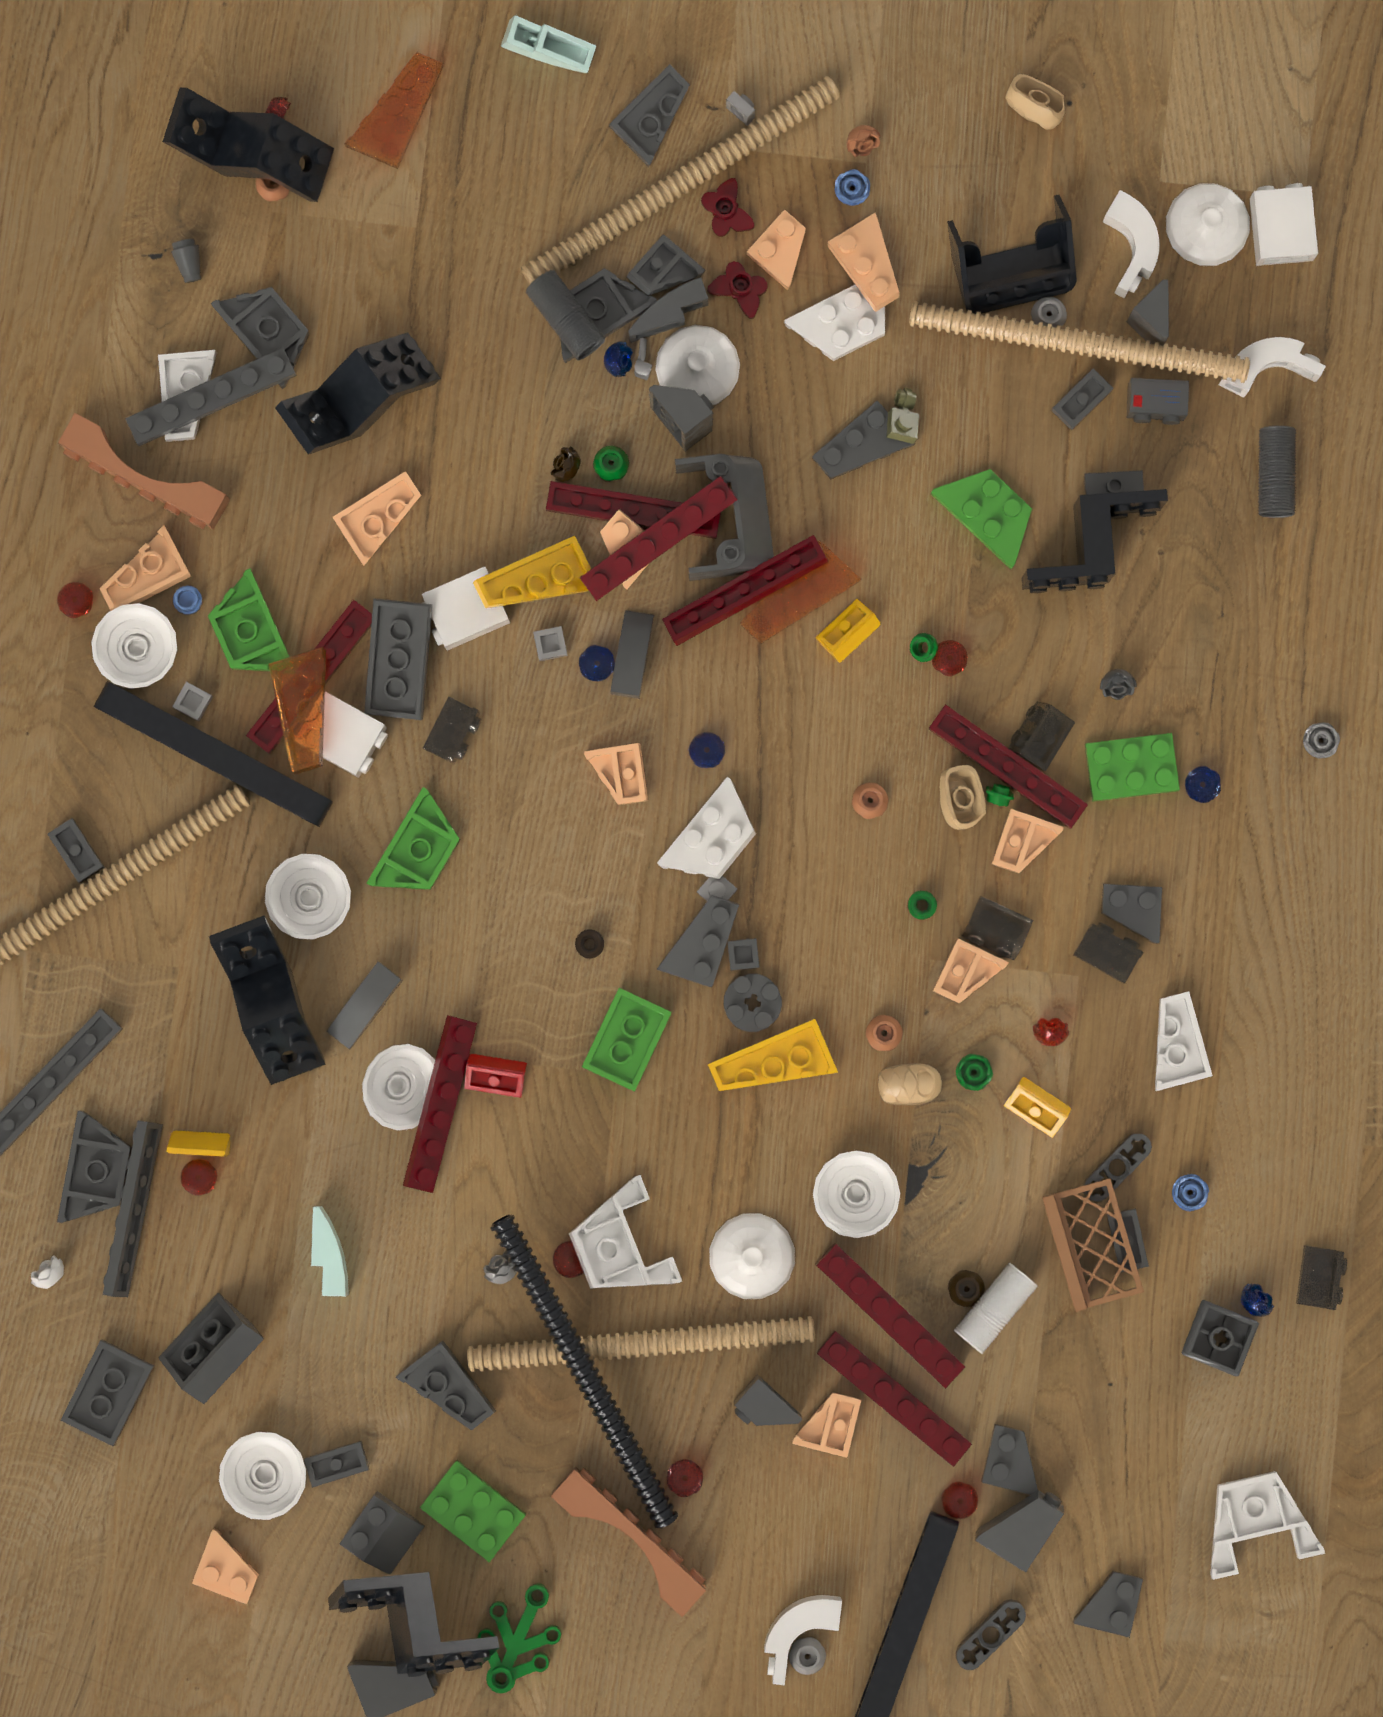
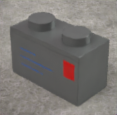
(1157, 400)

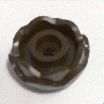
(566, 464)
(957, 1284)

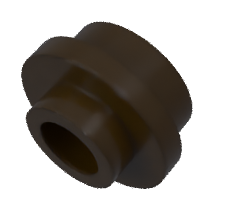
(589, 934)

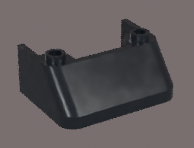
(1017, 273)

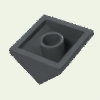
(1151, 315)

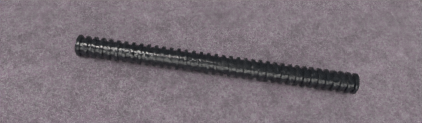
(584, 1371)

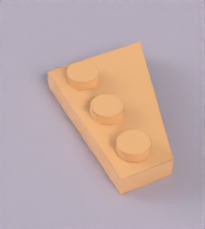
(866, 261)
(377, 515)
(147, 574)

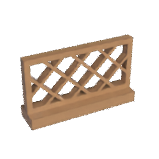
(1068, 1254)

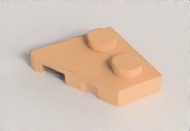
(779, 248)
(1023, 840)
(966, 971)
(831, 1425)

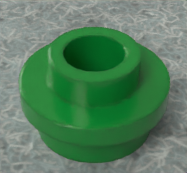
(916, 647)
(931, 902)

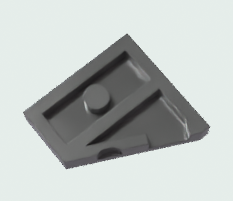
(664, 268)
(1009, 1461)

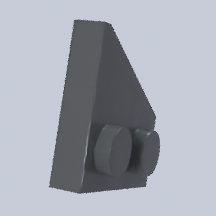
(1135, 908)
(1113, 1605)

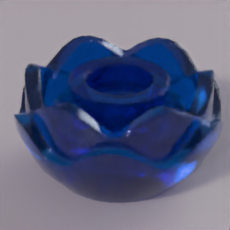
(617, 359)
(590, 656)
(704, 759)
(1211, 780)
(1256, 1301)

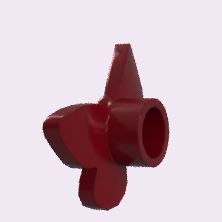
(726, 209)
(741, 287)

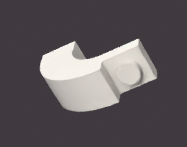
(1139, 228)
(1275, 353)
(800, 1616)

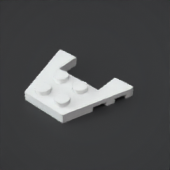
(609, 1249)
(1255, 1509)

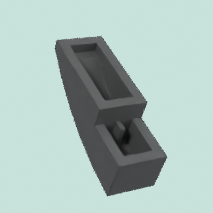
(669, 310)
(632, 654)
(364, 1005)

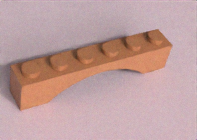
(194, 499)
(584, 1499)

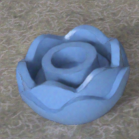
(855, 179)
(1198, 1197)

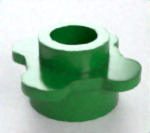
(999, 794)

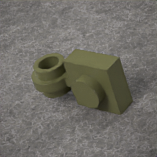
(902, 423)

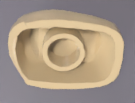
(1036, 101)
(961, 797)
(909, 1084)

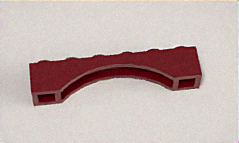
(890, 1315)

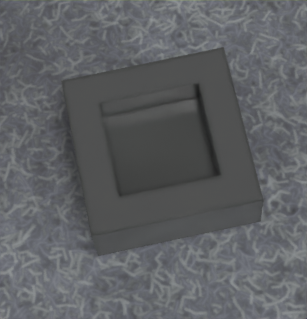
(743, 954)

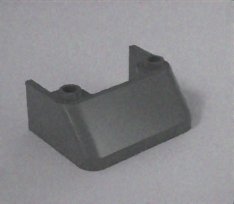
(750, 511)

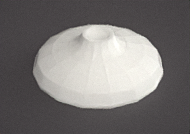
(1207, 224)
(699, 361)
(134, 645)
(307, 896)
(397, 1086)
(856, 1194)
(752, 1256)
(262, 1475)

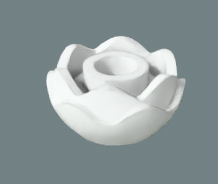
(48, 1273)

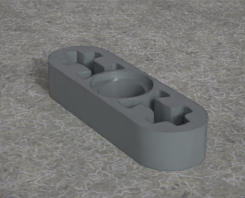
(1127, 1147)
(991, 1647)

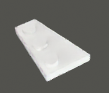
(181, 373)
(1179, 1044)

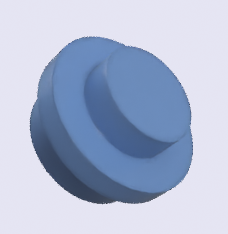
(187, 600)

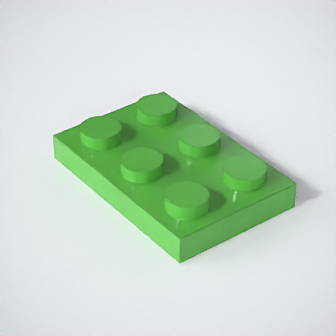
(1132, 767)
(626, 1039)
(473, 1511)

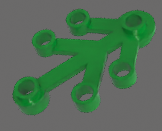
(516, 1643)

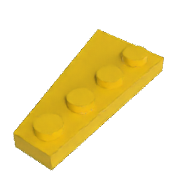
(539, 576)
(784, 1057)

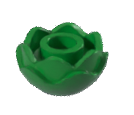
(611, 472)
(982, 1077)

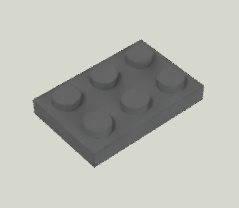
(107, 1393)

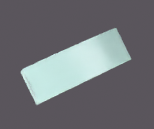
(548, 45)
(329, 1254)

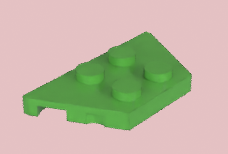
(988, 512)
(247, 627)
(417, 849)

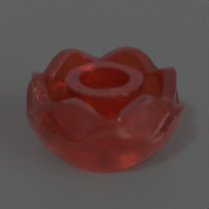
(278, 106)
(81, 606)
(953, 666)
(1051, 1032)
(207, 1173)
(561, 1262)
(678, 1485)
(953, 1493)

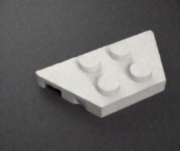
(839, 323)
(712, 836)

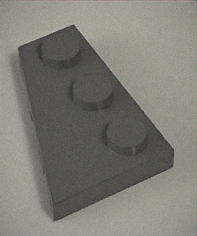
(650, 114)
(859, 444)
(702, 944)
(447, 1383)

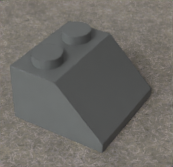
(764, 1405)
(382, 1534)

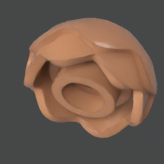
(863, 140)
(270, 192)
(861, 804)
(875, 1036)

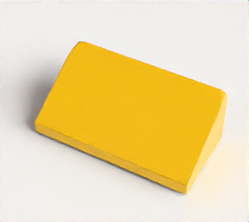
(848, 630)
(1037, 1107)
(199, 1143)

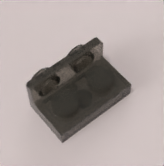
(452, 731)
(1041, 735)
(997, 928)
(1108, 952)
(1321, 1277)

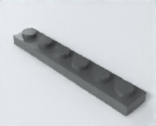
(210, 397)
(56, 1077)
(132, 1209)

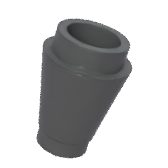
(187, 259)

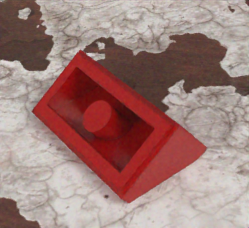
(495, 1075)

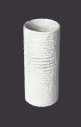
(995, 1308)

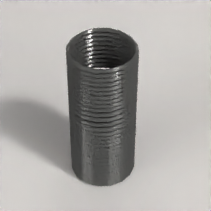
(563, 310)
(1275, 468)

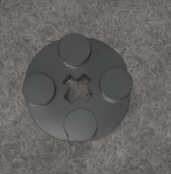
(766, 993)

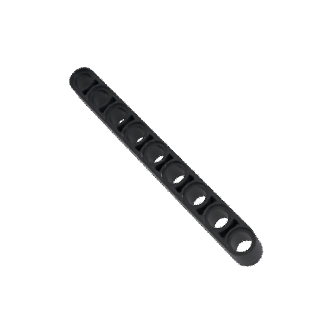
(213, 754)
(908, 1616)

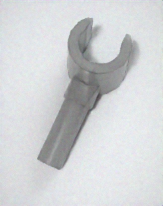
(642, 368)

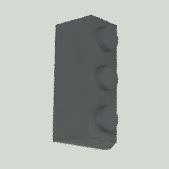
(682, 413)
(210, 1348)

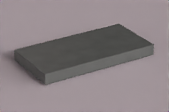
(398, 659)

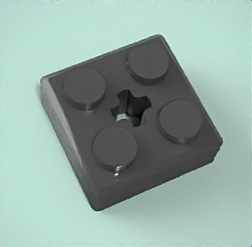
(1226, 1356)

